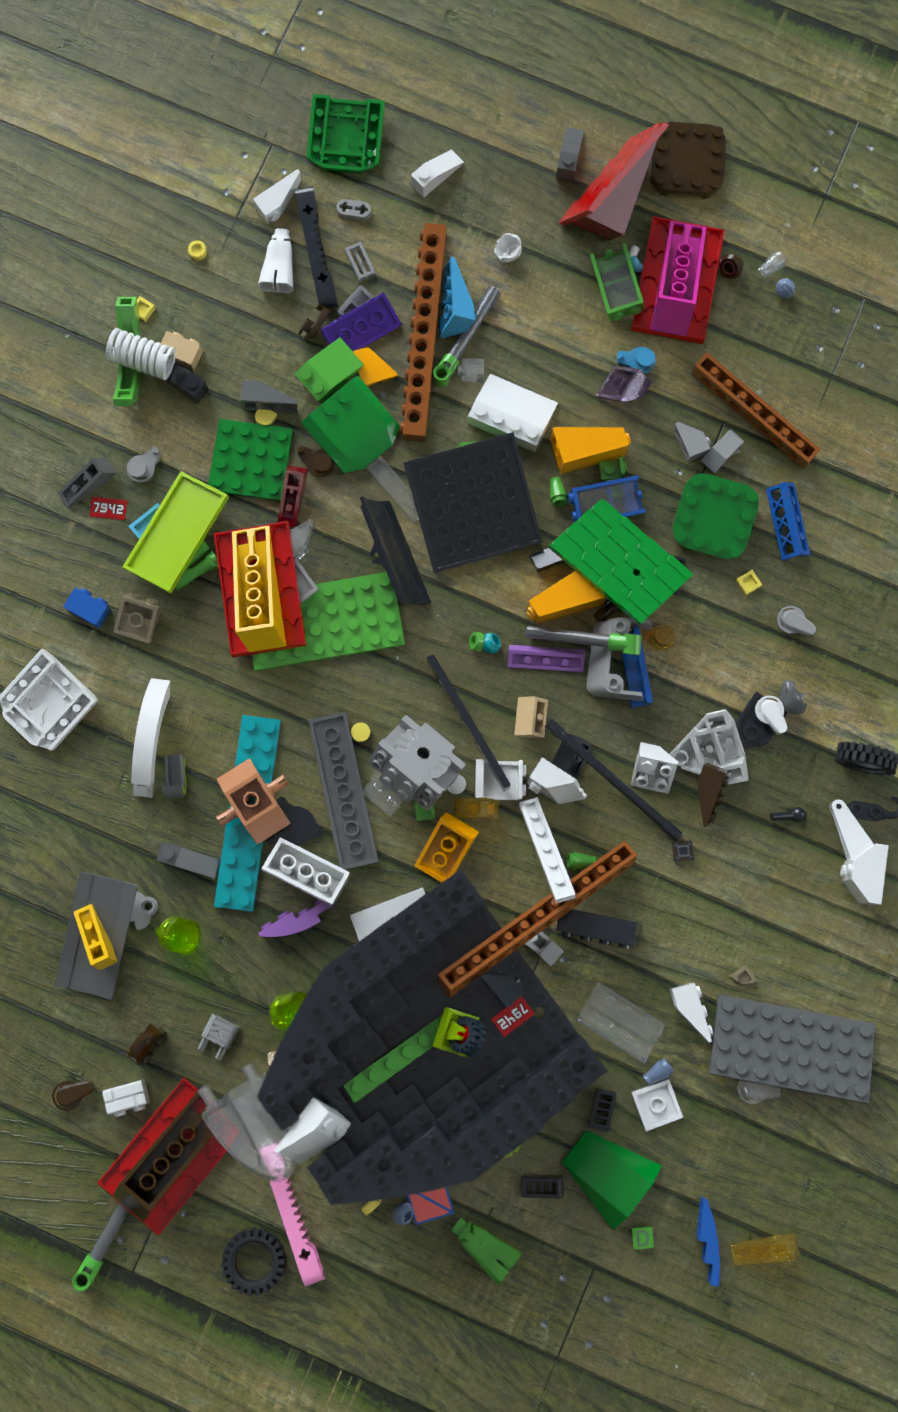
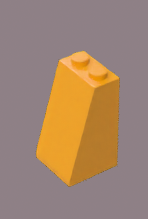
(587, 446)
(563, 599)

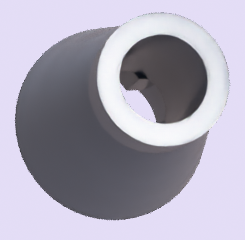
(658, 1072)

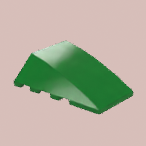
(610, 1176)

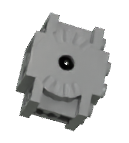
(416, 763)

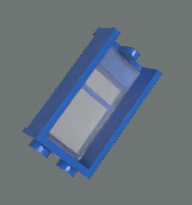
(619, 493)

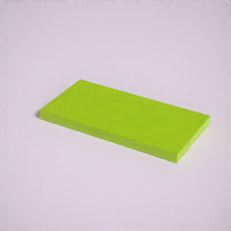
(175, 532)

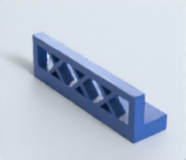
(792, 516)
(637, 674)

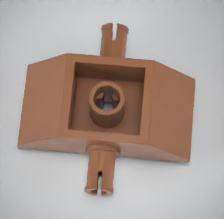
(263, 817)

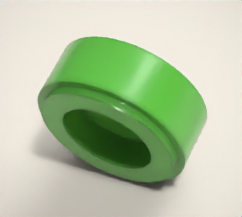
(476, 641)

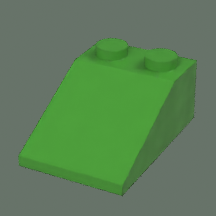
(329, 370)

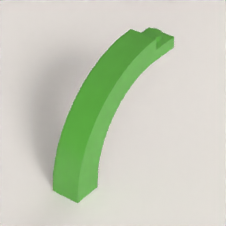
(128, 379)

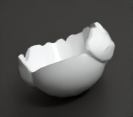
(508, 248)

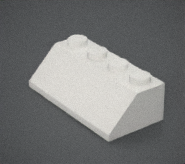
(306, 871)

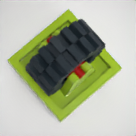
(459, 1033)

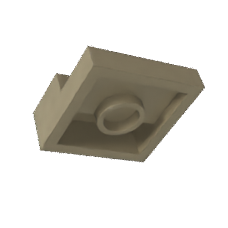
(137, 617)

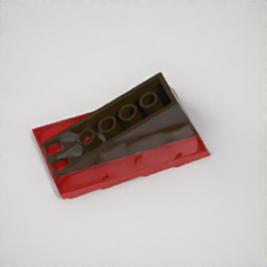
(165, 1160)

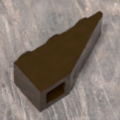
(710, 785)

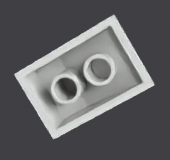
(313, 1132)

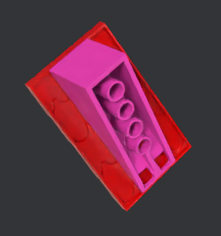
(678, 279)

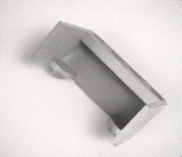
(599, 680)

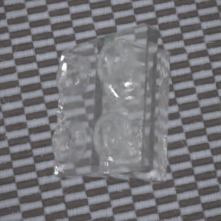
(381, 795)

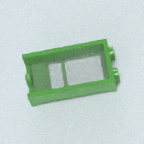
(618, 284)

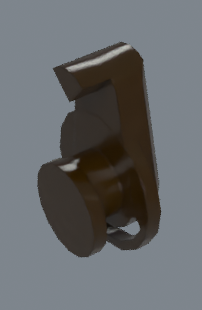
(312, 328)
(316, 461)
(71, 1093)

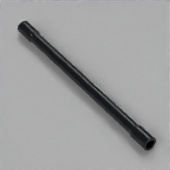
(559, 732)

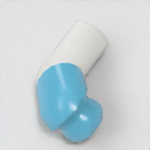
(637, 266)

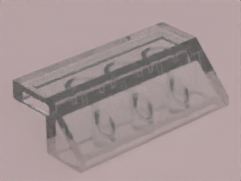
(620, 1022)

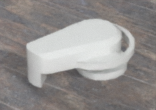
(771, 713)

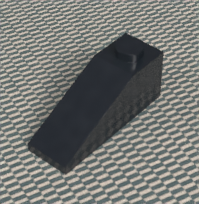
(187, 383)

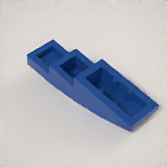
(707, 1234)

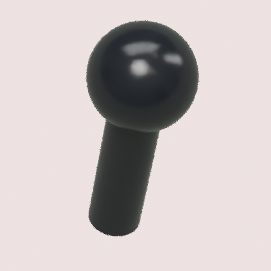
(797, 814)

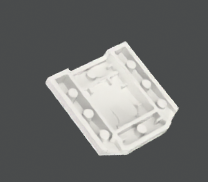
(45, 701)

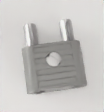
(220, 1032)

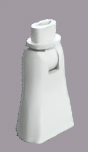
(277, 267)

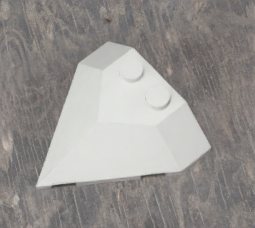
(713, 742)

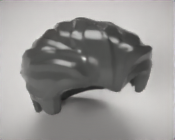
(792, 698)

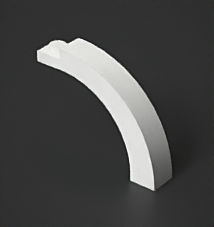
(147, 736)

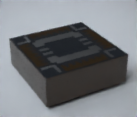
(682, 850)

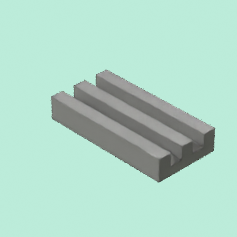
(365, 275)

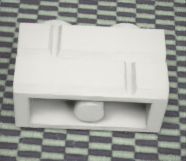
(125, 1097)

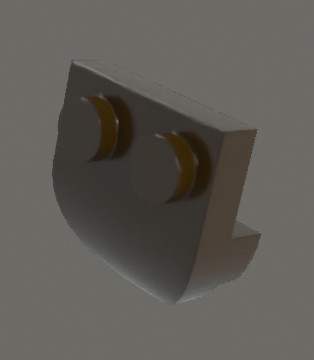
(142, 1047)

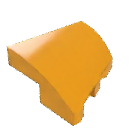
(375, 368)

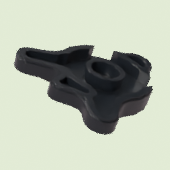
(302, 826)

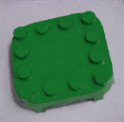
(715, 516)

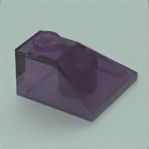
(624, 385)

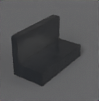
(568, 760)

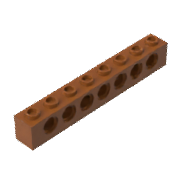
(755, 410)

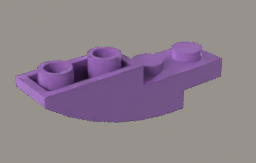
(289, 924)

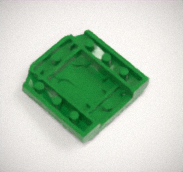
(345, 133)
(352, 427)

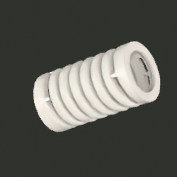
(140, 354)

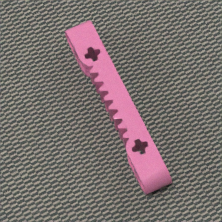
(309, 1267)

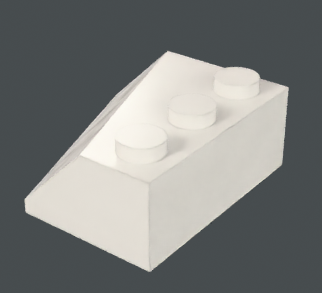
(555, 783)

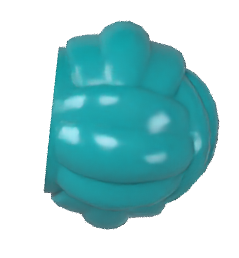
(492, 643)

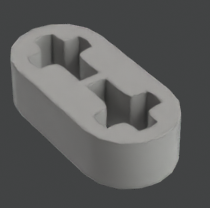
(353, 210)

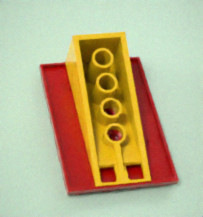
(260, 589)

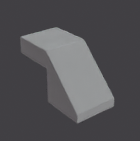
(722, 451)

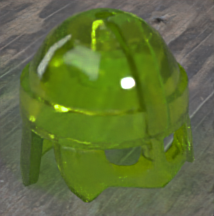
(179, 935)
(284, 1009)

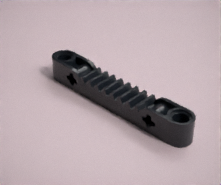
(307, 204)

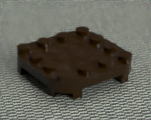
(689, 159)

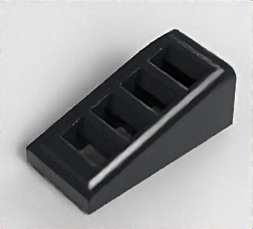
(607, 1093)
(542, 1179)

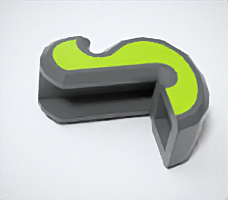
(175, 776)

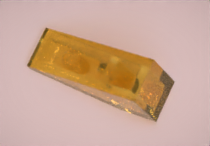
(766, 1250)

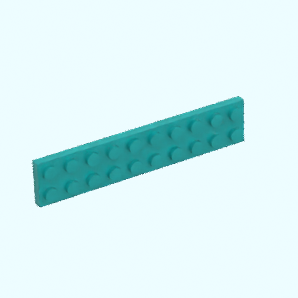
(240, 852)

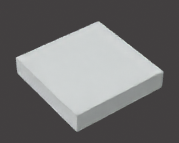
(657, 1104)

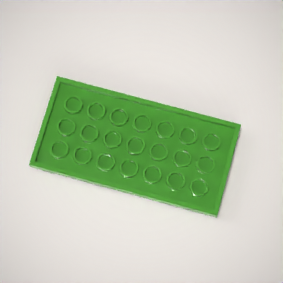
(343, 621)

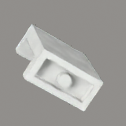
(488, 787)

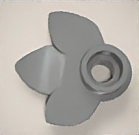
(140, 914)

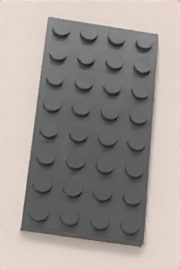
(792, 1049)

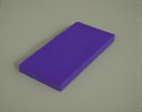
(363, 323)

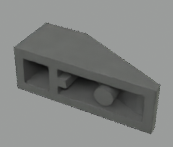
(569, 154)
(258, 395)
(87, 480)
(188, 860)

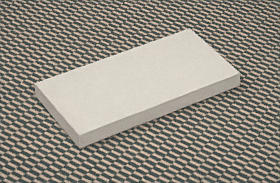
(373, 917)

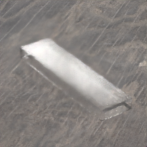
(394, 487)

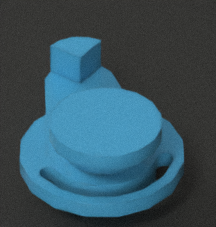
(638, 358)

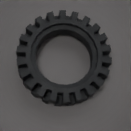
(866, 758)
(229, 1258)

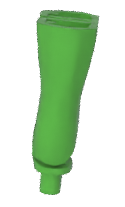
(487, 1250)

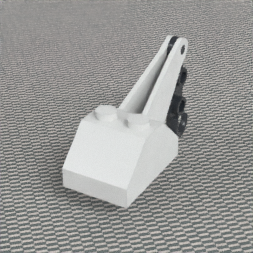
(866, 861)

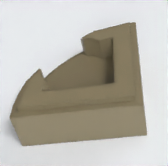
(743, 976)

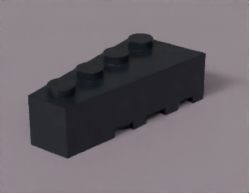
(600, 927)

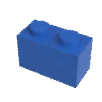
(87, 608)

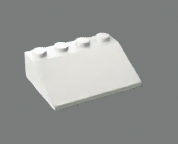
(510, 408)

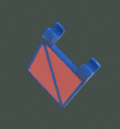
(430, 1205)

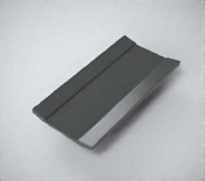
(114, 906)

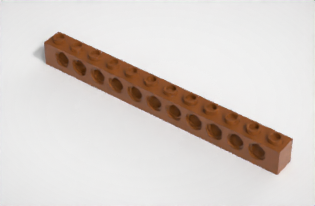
(431, 234)
(534, 921)

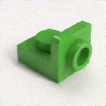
(612, 469)

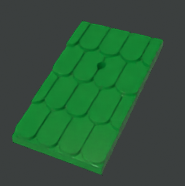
(620, 561)

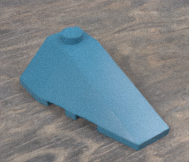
(457, 303)

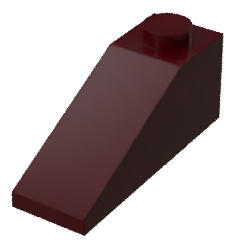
(292, 494)

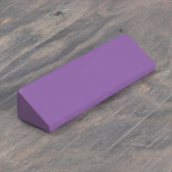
(546, 658)

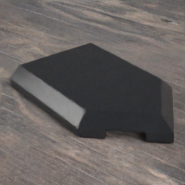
(750, 728)

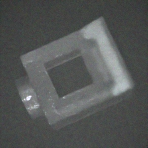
(471, 370)

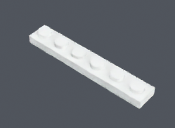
(547, 850)

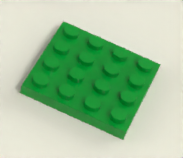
(250, 459)

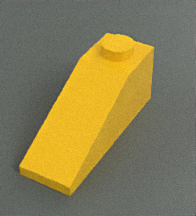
(95, 939)

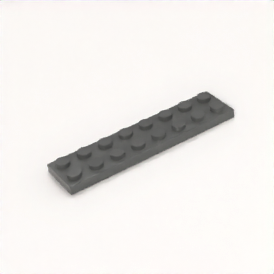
(343, 791)

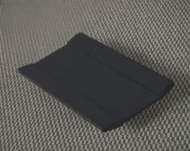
(394, 552)

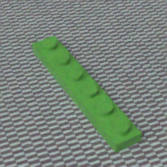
(392, 1062)

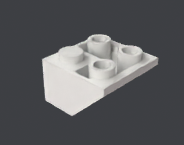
(653, 768)

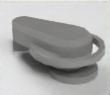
(143, 465)
(795, 622)

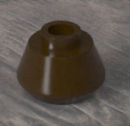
(731, 266)

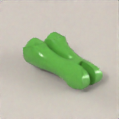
(207, 564)

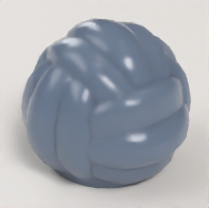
(785, 288)
(402, 1213)

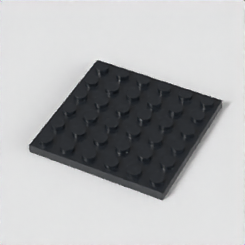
(473, 502)

